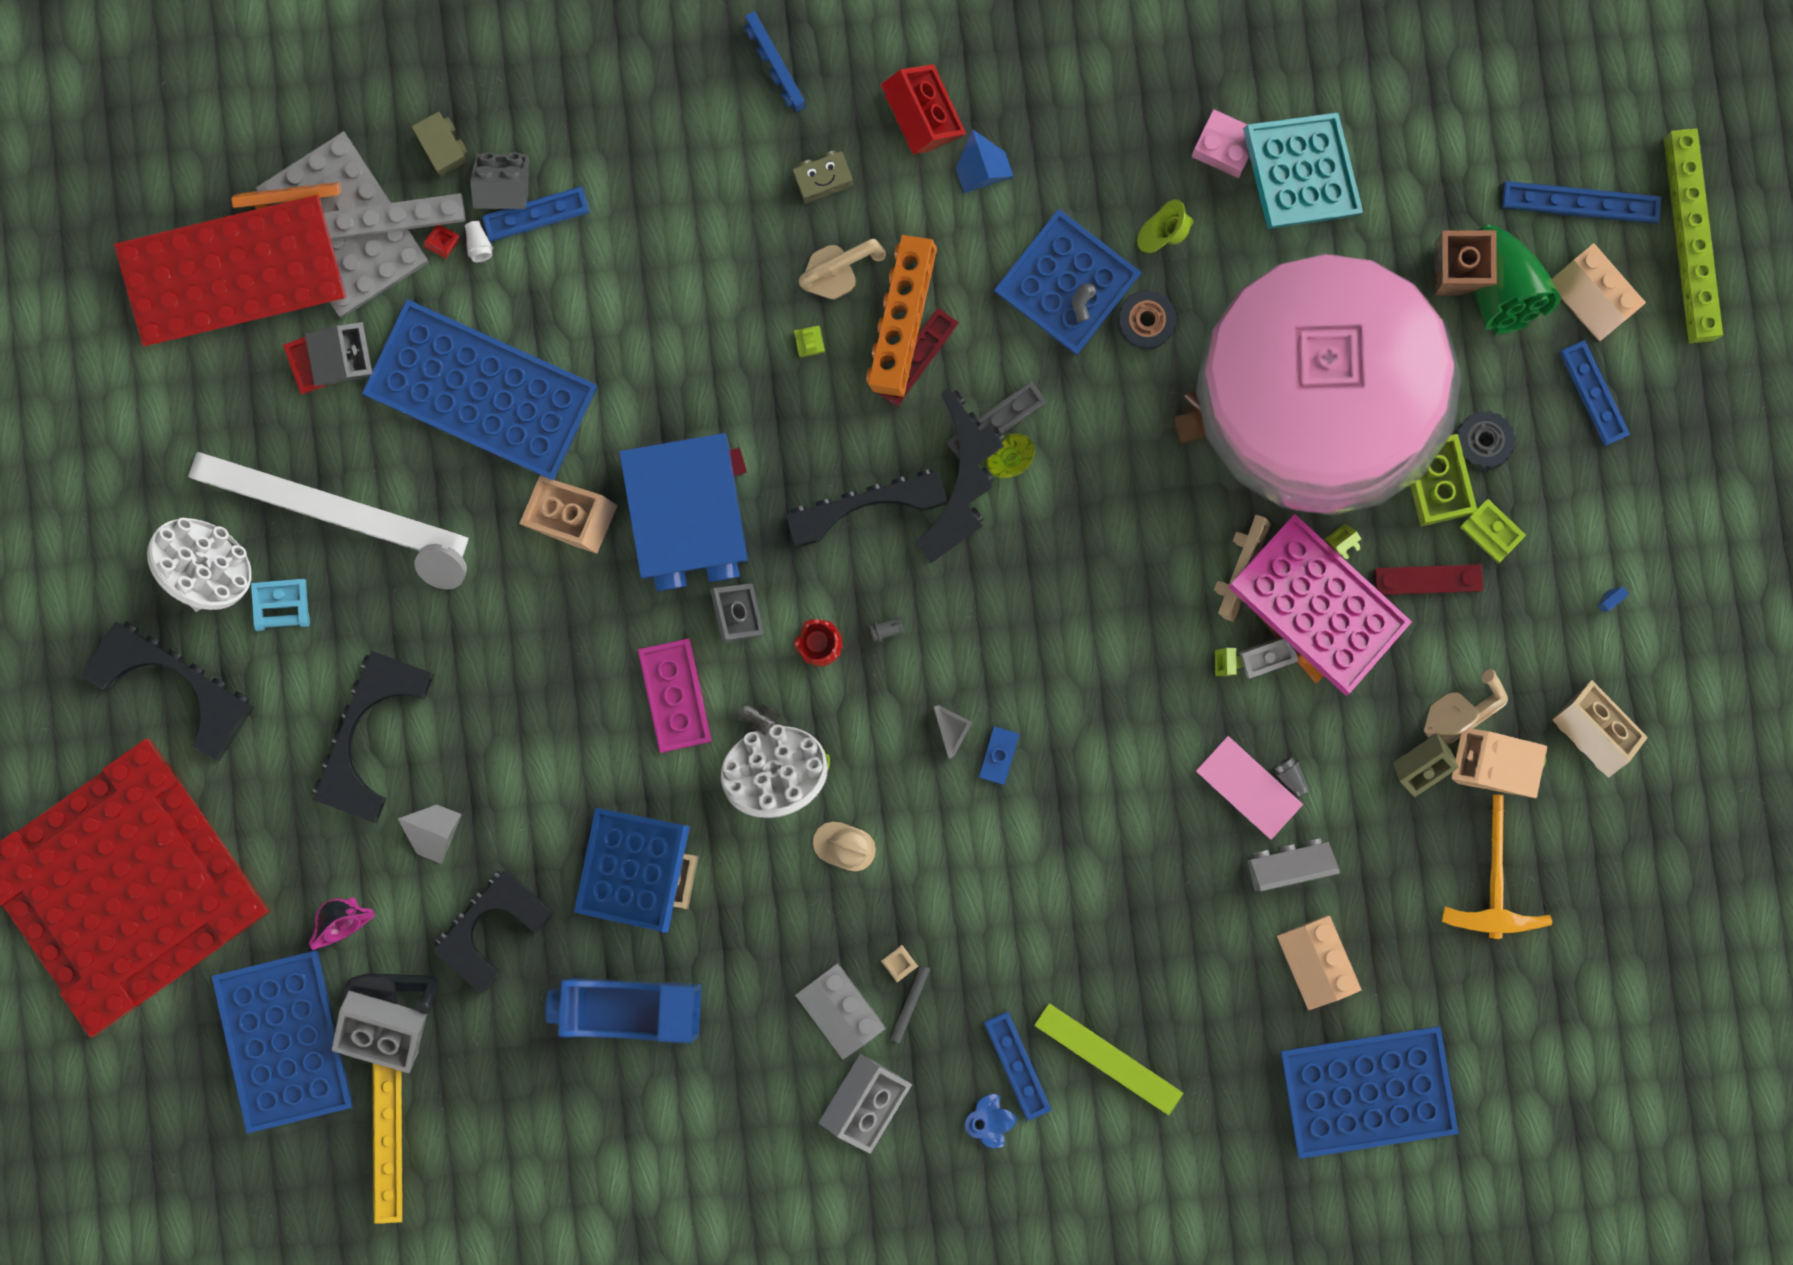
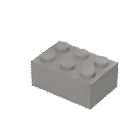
(379, 1032)

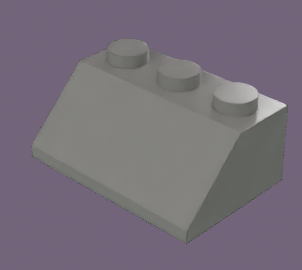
(1292, 865)
(840, 1011)
(865, 1104)

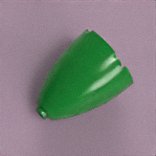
(1521, 289)

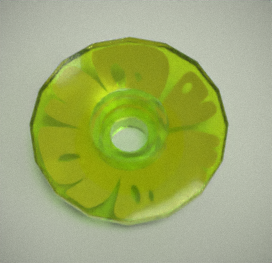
(1013, 458)

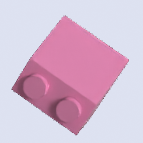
(1223, 144)

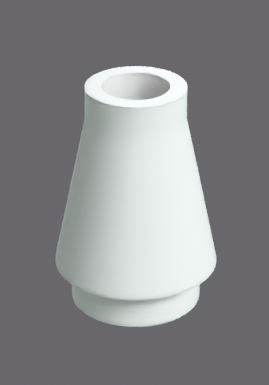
(477, 242)

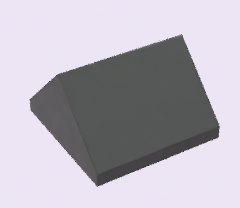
(737, 612)

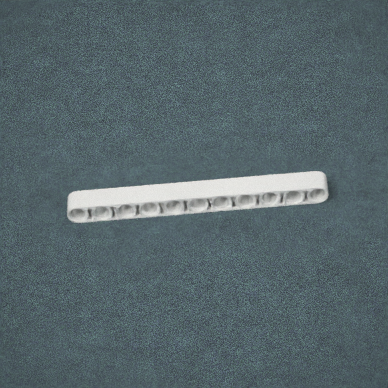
(321, 505)

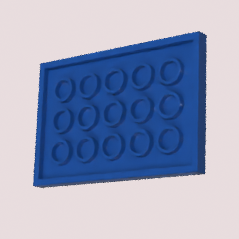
(282, 1041)
(1369, 1092)

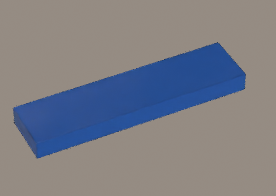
(536, 215)
(1594, 393)
(1017, 1066)

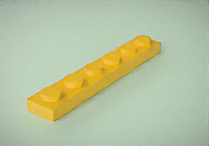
(387, 1145)

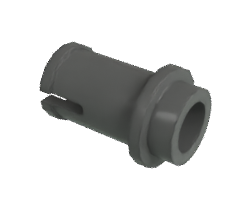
(886, 629)

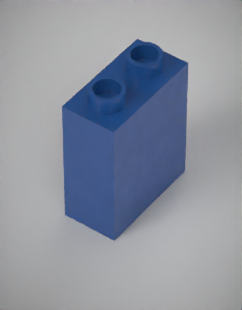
(684, 510)

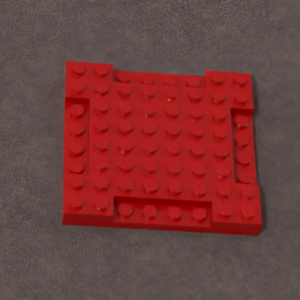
(124, 888)

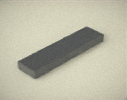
(1007, 413)

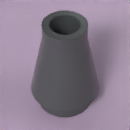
(1291, 775)

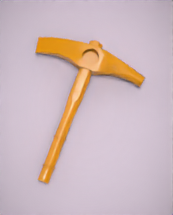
(1495, 919)

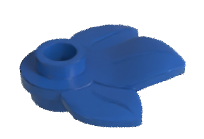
(993, 1119)

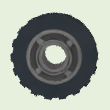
(1496, 430)

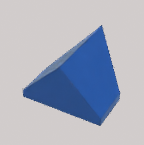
(981, 164)

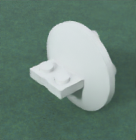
(199, 564)
(774, 772)

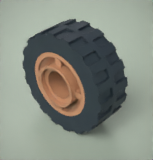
(1146, 303)

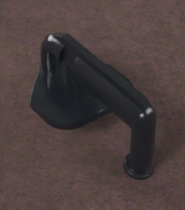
(385, 987)

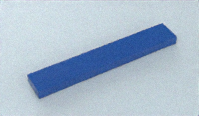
(1581, 202)

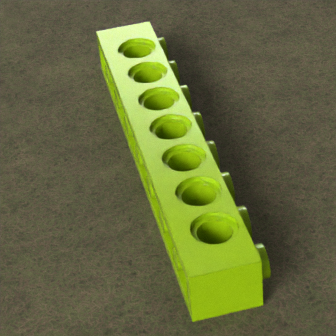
(1693, 236)

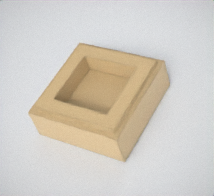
(899, 963)

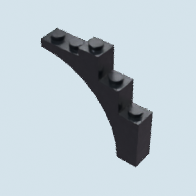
(975, 447)

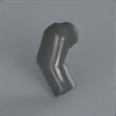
(1080, 299)

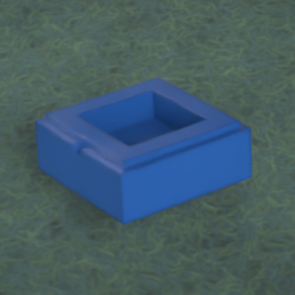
(1612, 598)

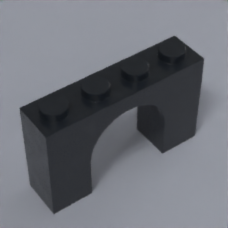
(458, 945)

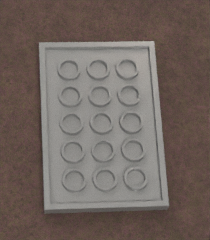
(365, 262)

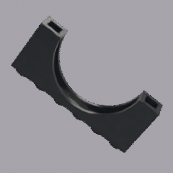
(220, 709)
(341, 784)

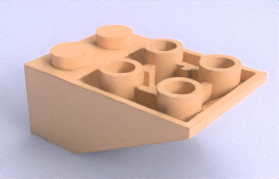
(1499, 763)

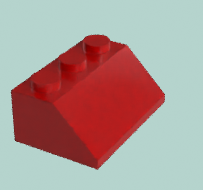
(922, 108)

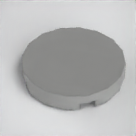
(440, 566)

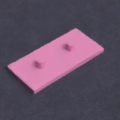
(1249, 787)

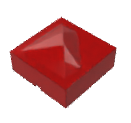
(441, 241)

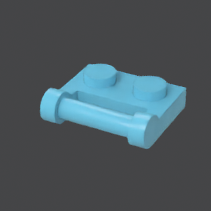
(280, 595)

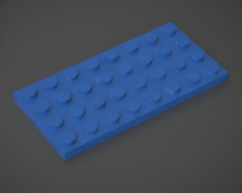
(480, 390)

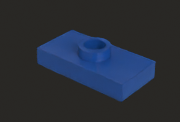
(999, 755)

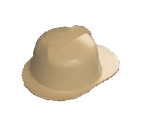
(844, 846)

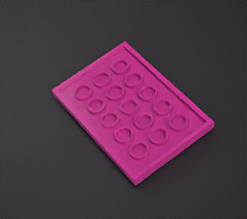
(1320, 604)

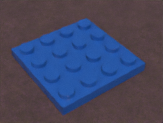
(1052, 270)
(631, 869)

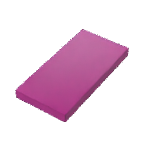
(674, 695)

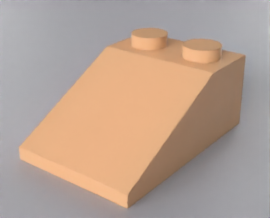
(568, 514)

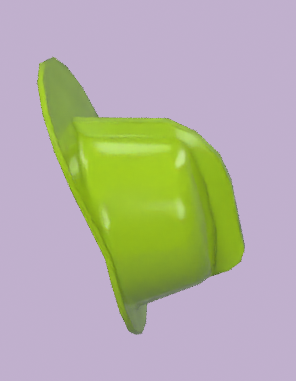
(1166, 226)

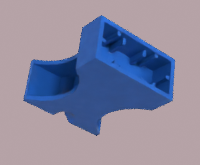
(626, 1009)

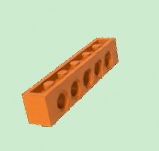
(895, 379)

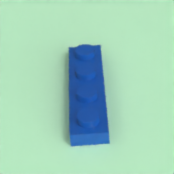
(769, 53)

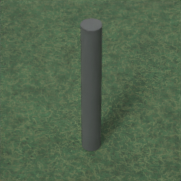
(910, 1004)

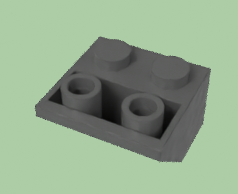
(500, 181)
(338, 354)

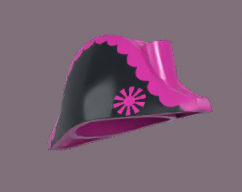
(338, 920)

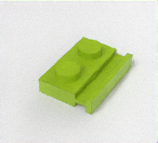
(1493, 531)

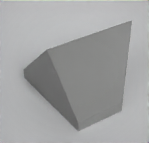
(952, 728)
(431, 831)

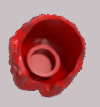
(819, 642)

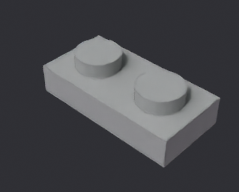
(1267, 657)

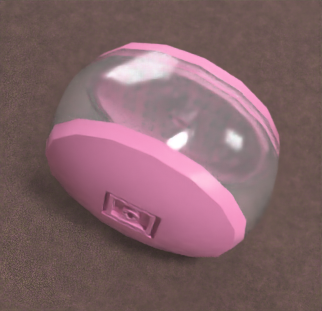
(1328, 385)

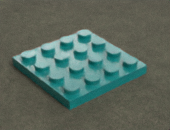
(1302, 170)

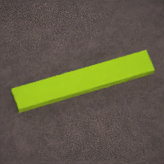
(1108, 1059)

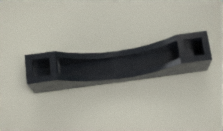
(918, 493)

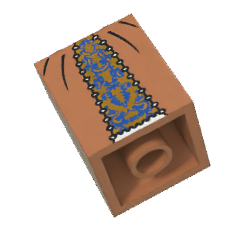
(1464, 261)

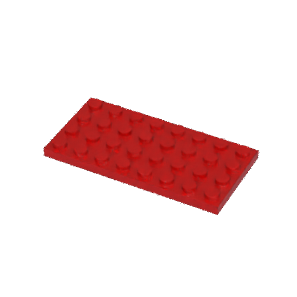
(230, 270)

